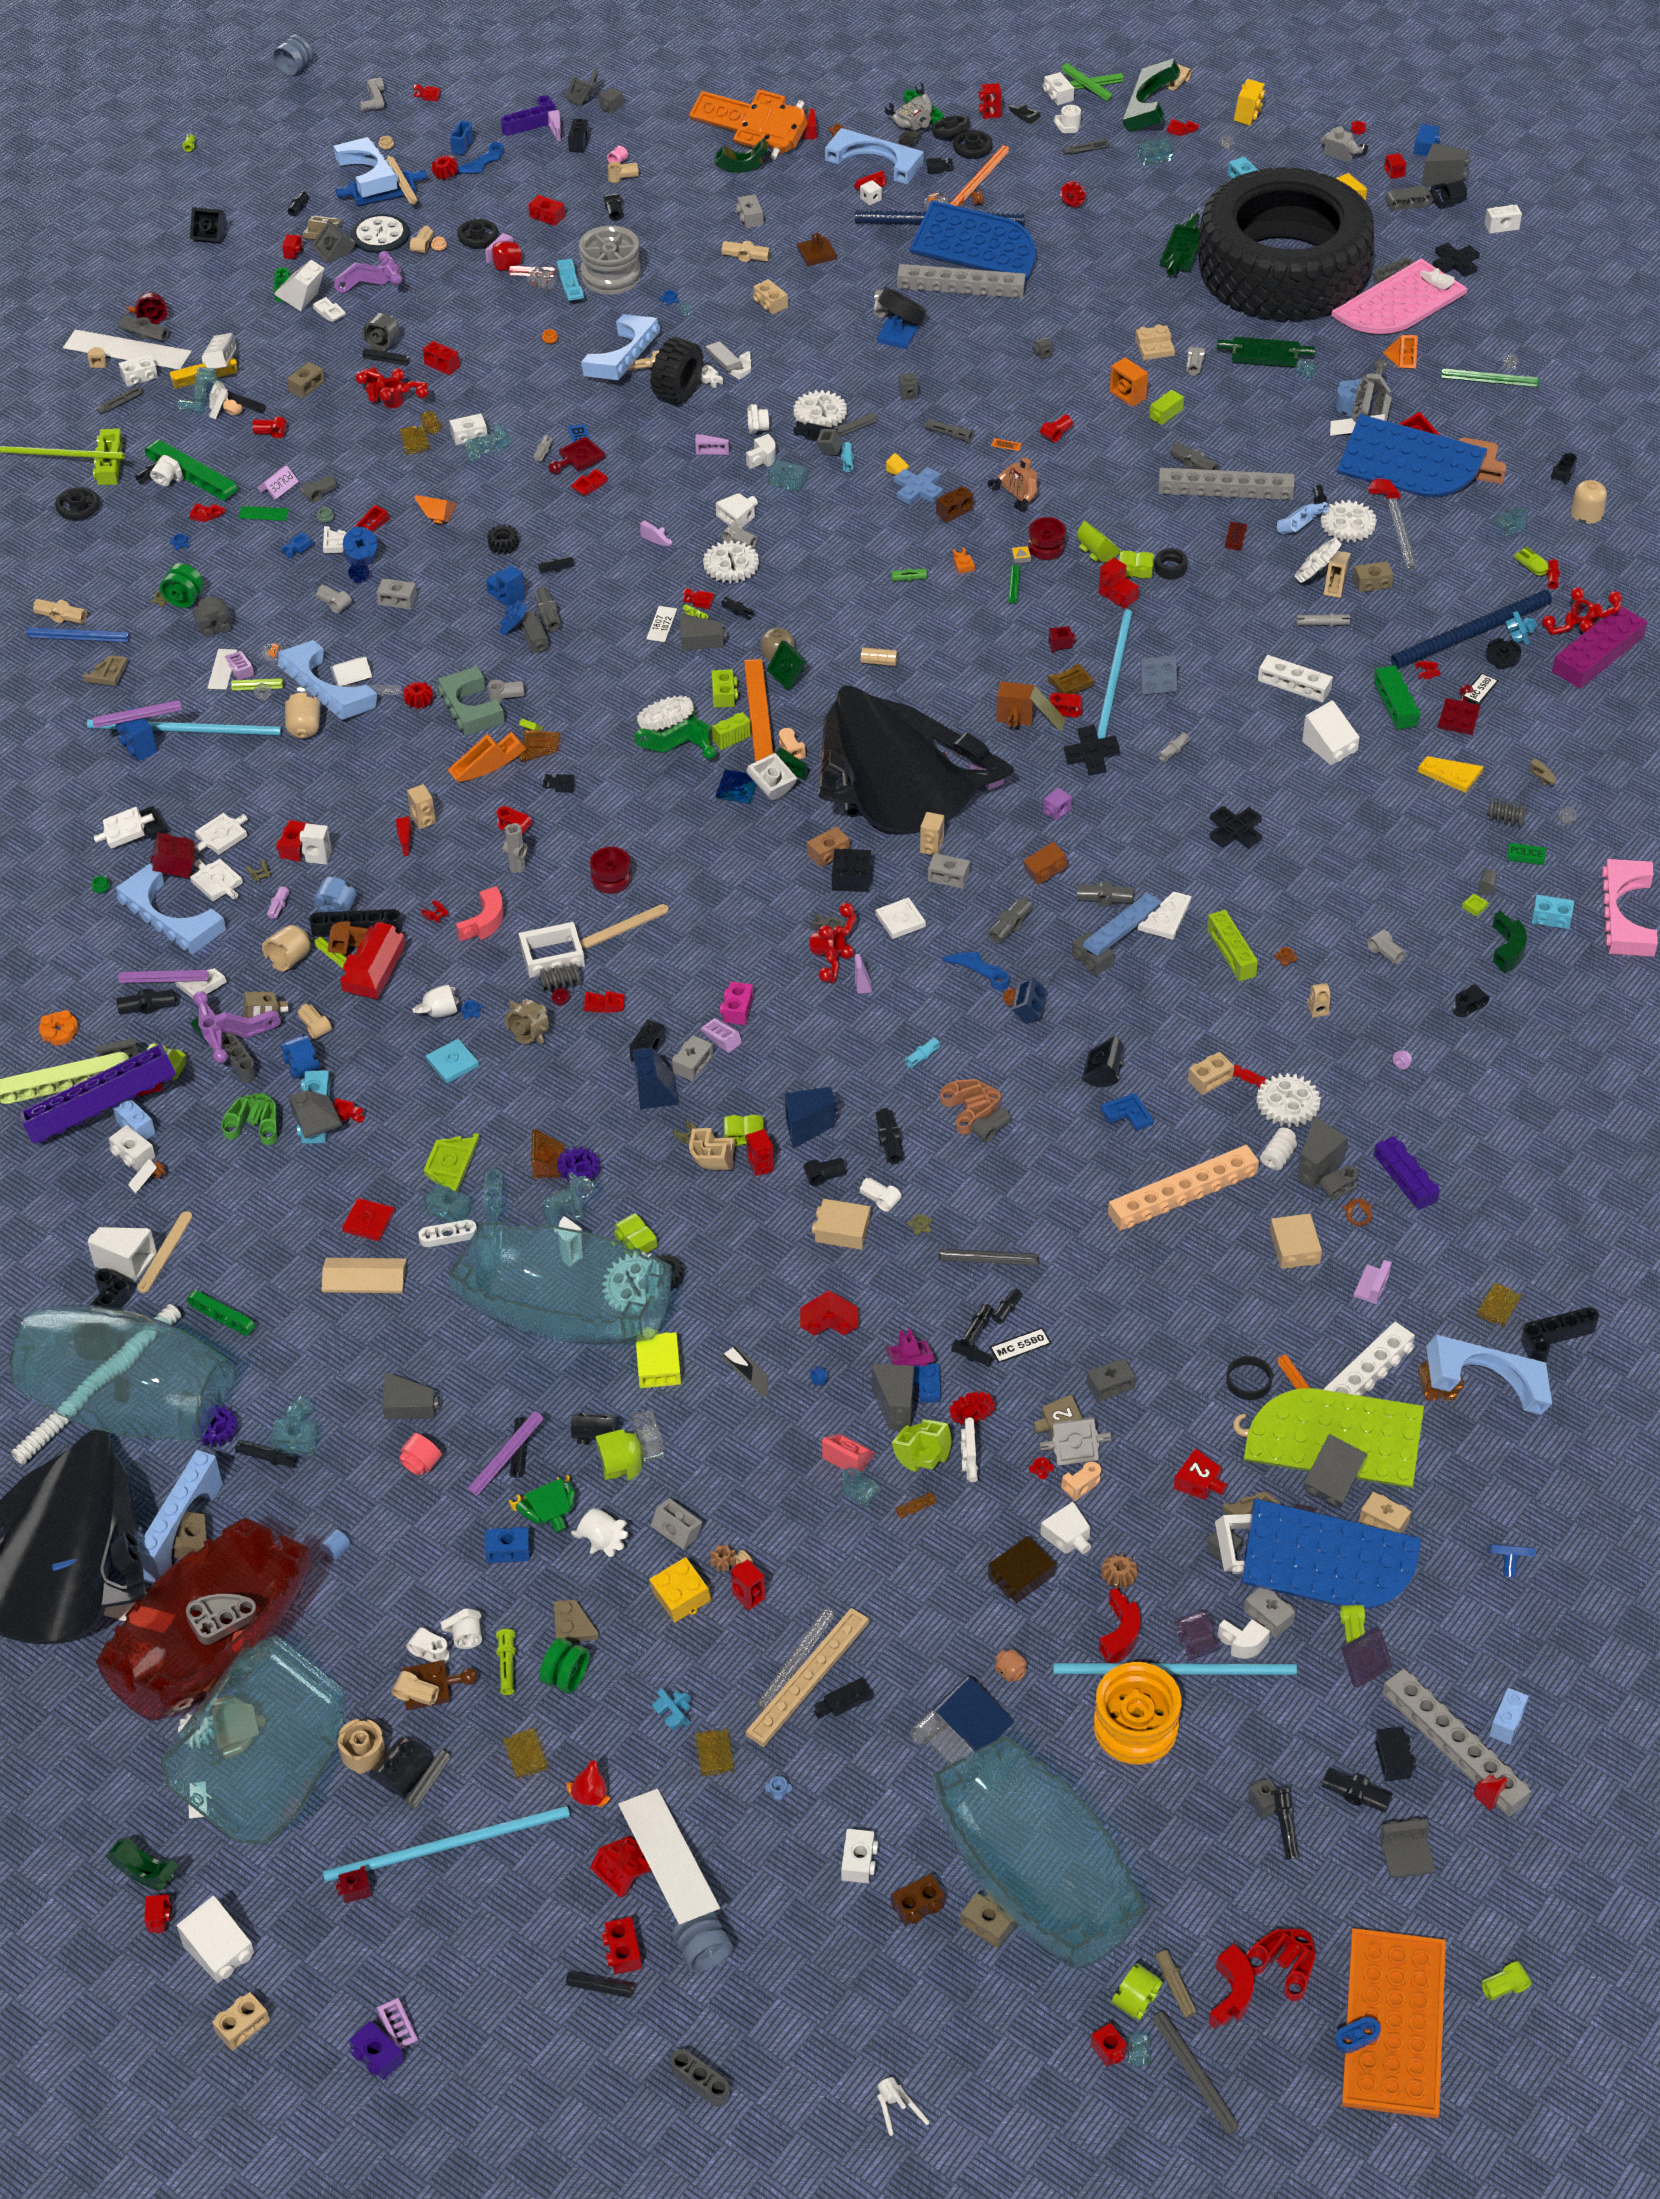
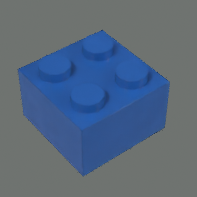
(137, 737)

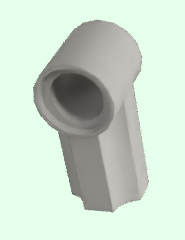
(879, 310)
(1195, 359)
(736, 533)
(336, 600)
(500, 690)
(1383, 943)

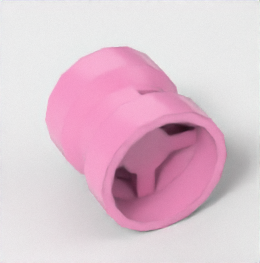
(618, 155)

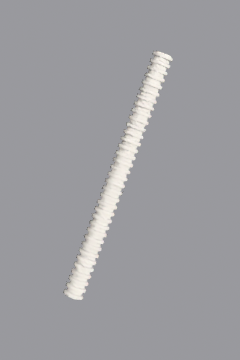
(55, 1422)

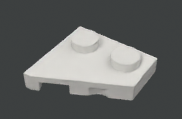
(217, 396)
(333, 540)
(215, 980)

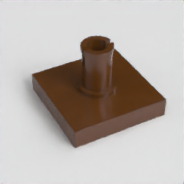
(816, 250)

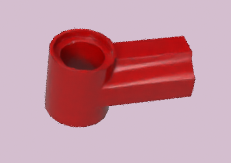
(274, 427)
(1055, 429)

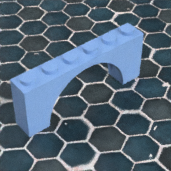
(850, 143)
(364, 152)
(616, 363)
(342, 701)
(189, 932)
(1524, 1374)
(198, 1479)

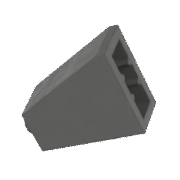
(701, 633)
(407, 1399)

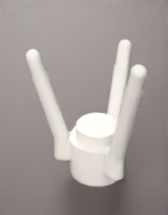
(892, 2092)

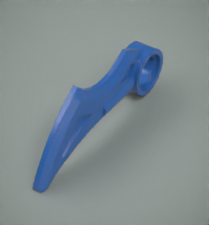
(477, 165)
(973, 961)

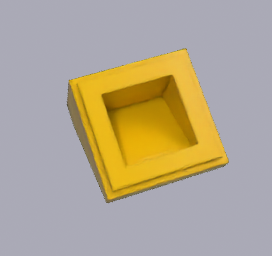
(896, 464)

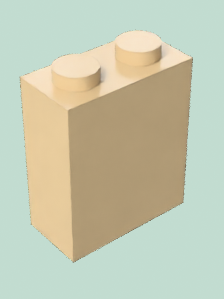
(841, 1224)
(1295, 1241)

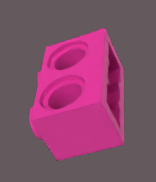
(737, 1003)

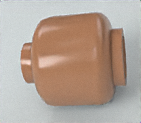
(1010, 1665)

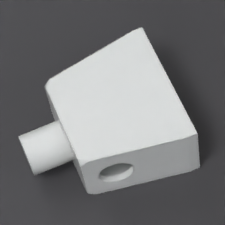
(736, 509)
(1067, 1530)

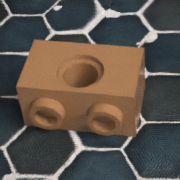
(822, 847)

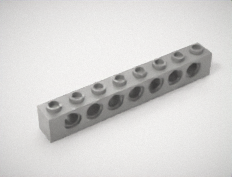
(961, 281)
(1226, 483)
(1443, 1738)

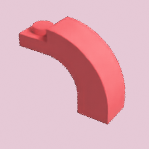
(487, 921)

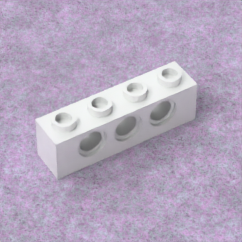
(219, 351)
(1295, 678)

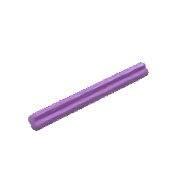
(138, 713)
(163, 976)
(505, 1453)

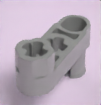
(374, 88)

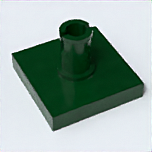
(786, 665)

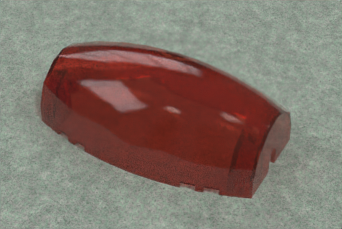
(155, 1655)

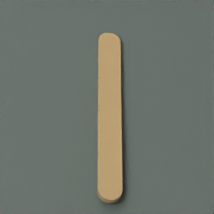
(624, 926)
(164, 1252)

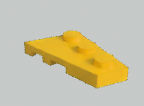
(1451, 773)

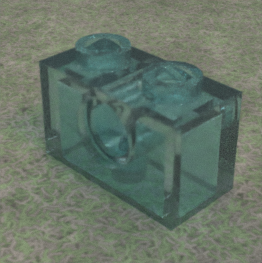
(1155, 150)
(787, 476)
(447, 1204)
(284, 1436)

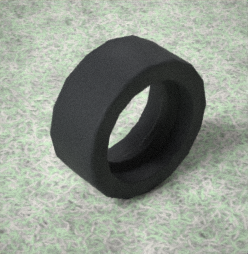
(1168, 572)

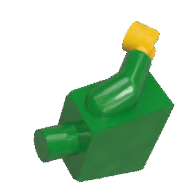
(547, 1504)

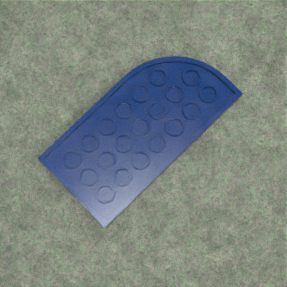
(974, 239)
(1409, 458)
(1326, 1557)

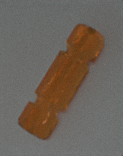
(915, 1505)

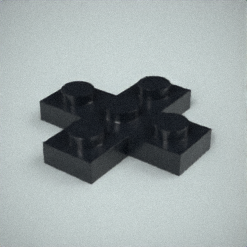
(1455, 259)
(1091, 750)
(1235, 827)

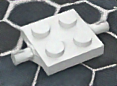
(123, 827)
(221, 833)
(216, 879)
(968, 1450)

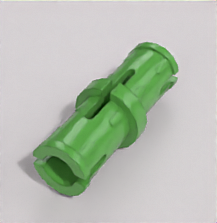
(908, 574)

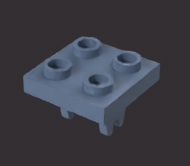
(1158, 674)

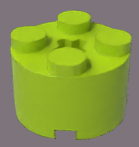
(1137, 1991)

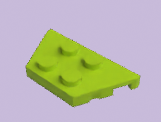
(450, 1160)

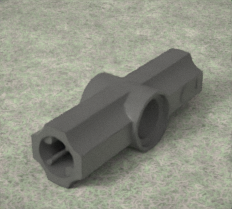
(144, 328)
(1193, 459)
(547, 609)
(1105, 893)
(1010, 920)

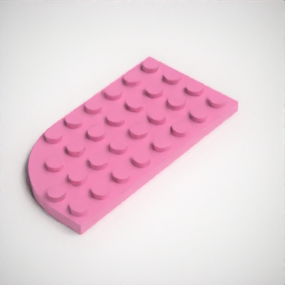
(1397, 301)

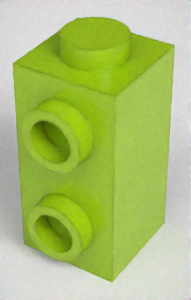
(1166, 407)

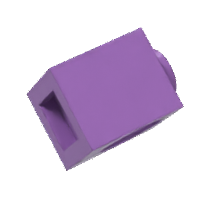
(1057, 804)

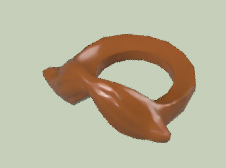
(1364, 1205)

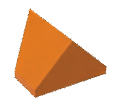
(1403, 351)

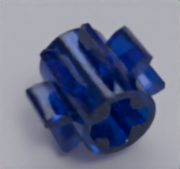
(358, 572)

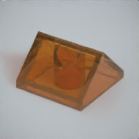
(545, 1155)

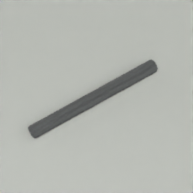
(1195, 2073)

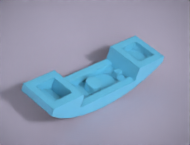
(569, 280)

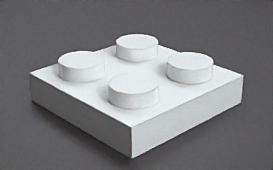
(900, 918)

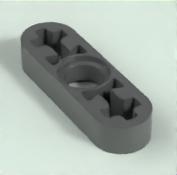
(1385, 272)

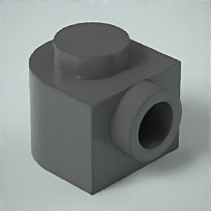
(1043, 348)

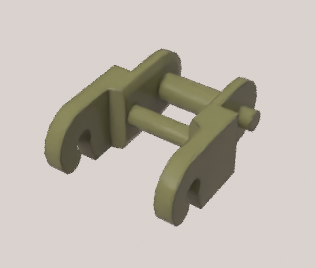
(253, 874)
(683, 1137)

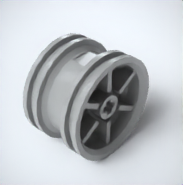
(610, 260)

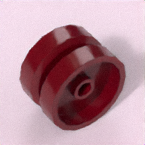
(1046, 538)
(610, 869)

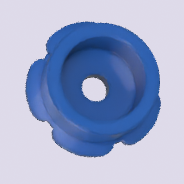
(818, 1376)

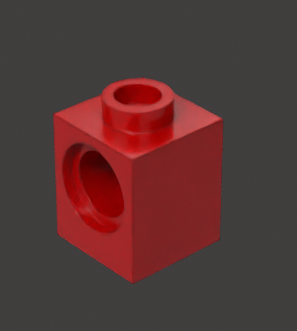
(1395, 166)
(1105, 2036)

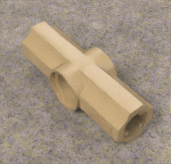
(746, 251)
(60, 611)

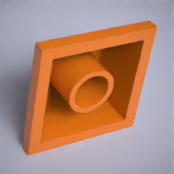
(436, 509)

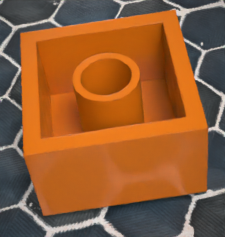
(1128, 382)

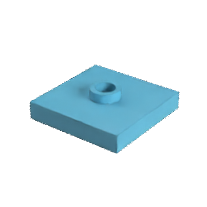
(452, 1061)

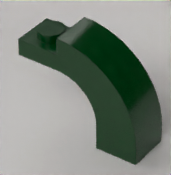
(741, 162)
(1510, 954)
(141, 1866)

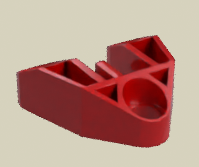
(1270, 1947)

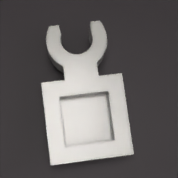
(710, 375)

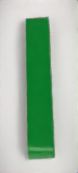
(194, 471)

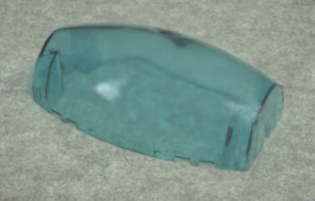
(562, 1284)
(119, 1371)
(1038, 1853)

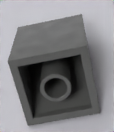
(1445, 165)
(1321, 1153)
(894, 1393)
(1335, 1471)

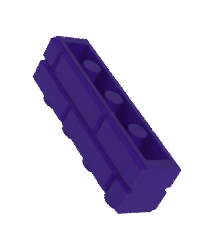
(1406, 1172)

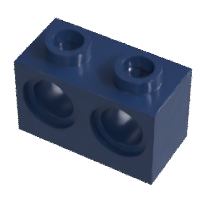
(1029, 1000)

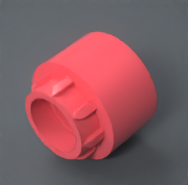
(419, 1454)

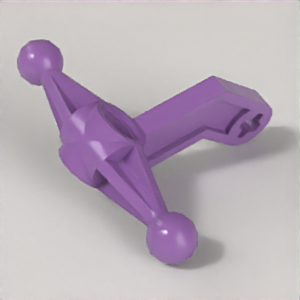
(379, 274)
(214, 1025)

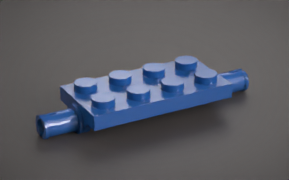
(352, 190)

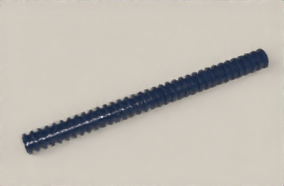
(910, 217)
(1470, 629)

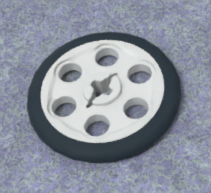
(376, 235)

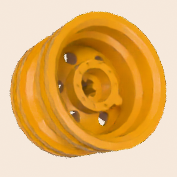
(1146, 1694)

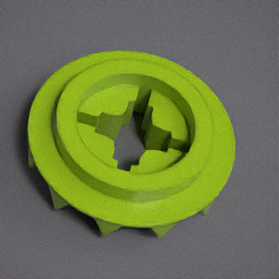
(694, 612)

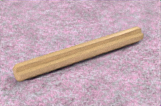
(404, 185)

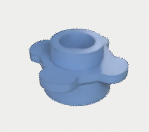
(775, 1782)

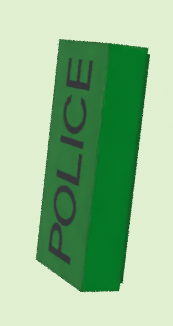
(1526, 853)

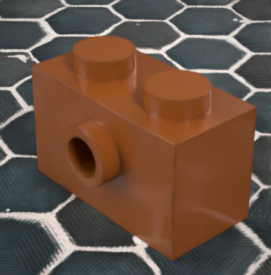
(1045, 863)

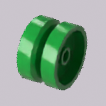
(181, 585)
(564, 1665)

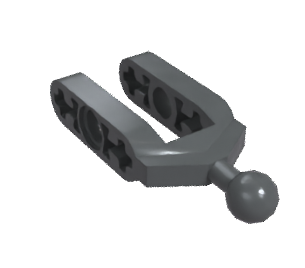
(1365, 391)

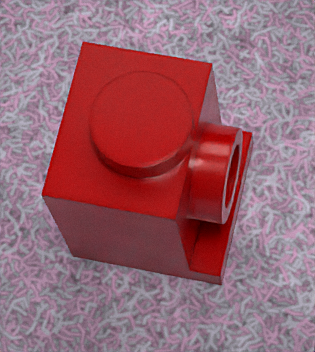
(292, 246)
(157, 1913)

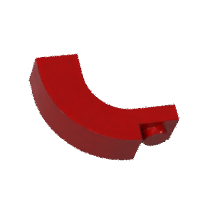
(1121, 1642)
(1239, 1974)

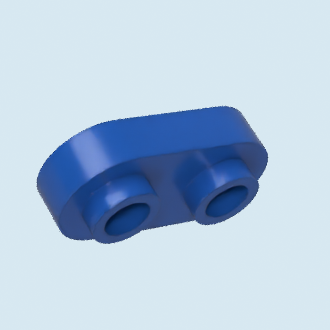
(1355, 2034)

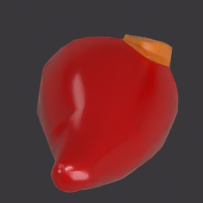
(589, 1786)

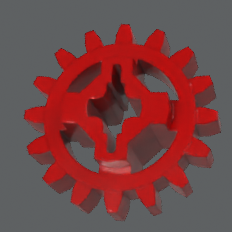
(972, 1406)

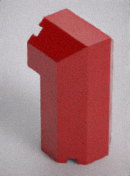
(373, 961)

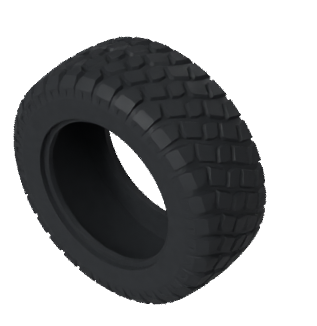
(1278, 280)

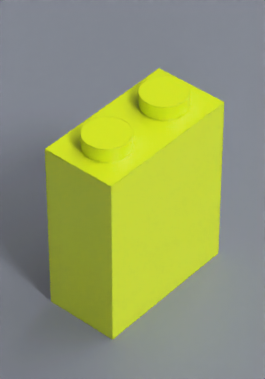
(658, 1361)

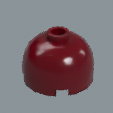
(151, 306)

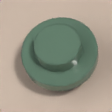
(325, 514)

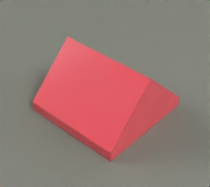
(845, 1452)

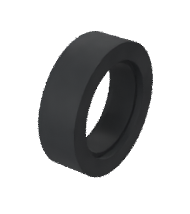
(902, 305)

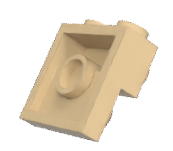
(1154, 342)

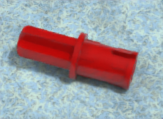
(1553, 573)

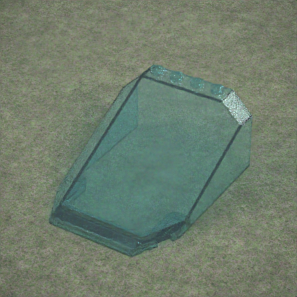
(257, 1742)

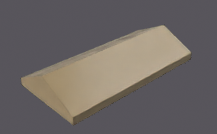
(363, 1275)

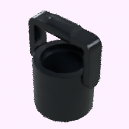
(1450, 193)

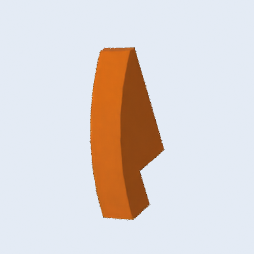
(486, 757)

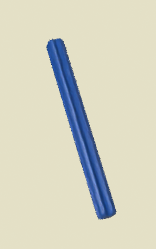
(74, 634)

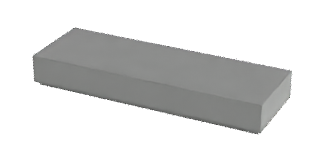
(723, 356)

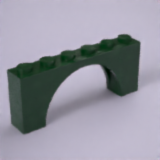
(1151, 78)

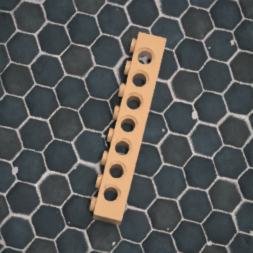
(1183, 1187)

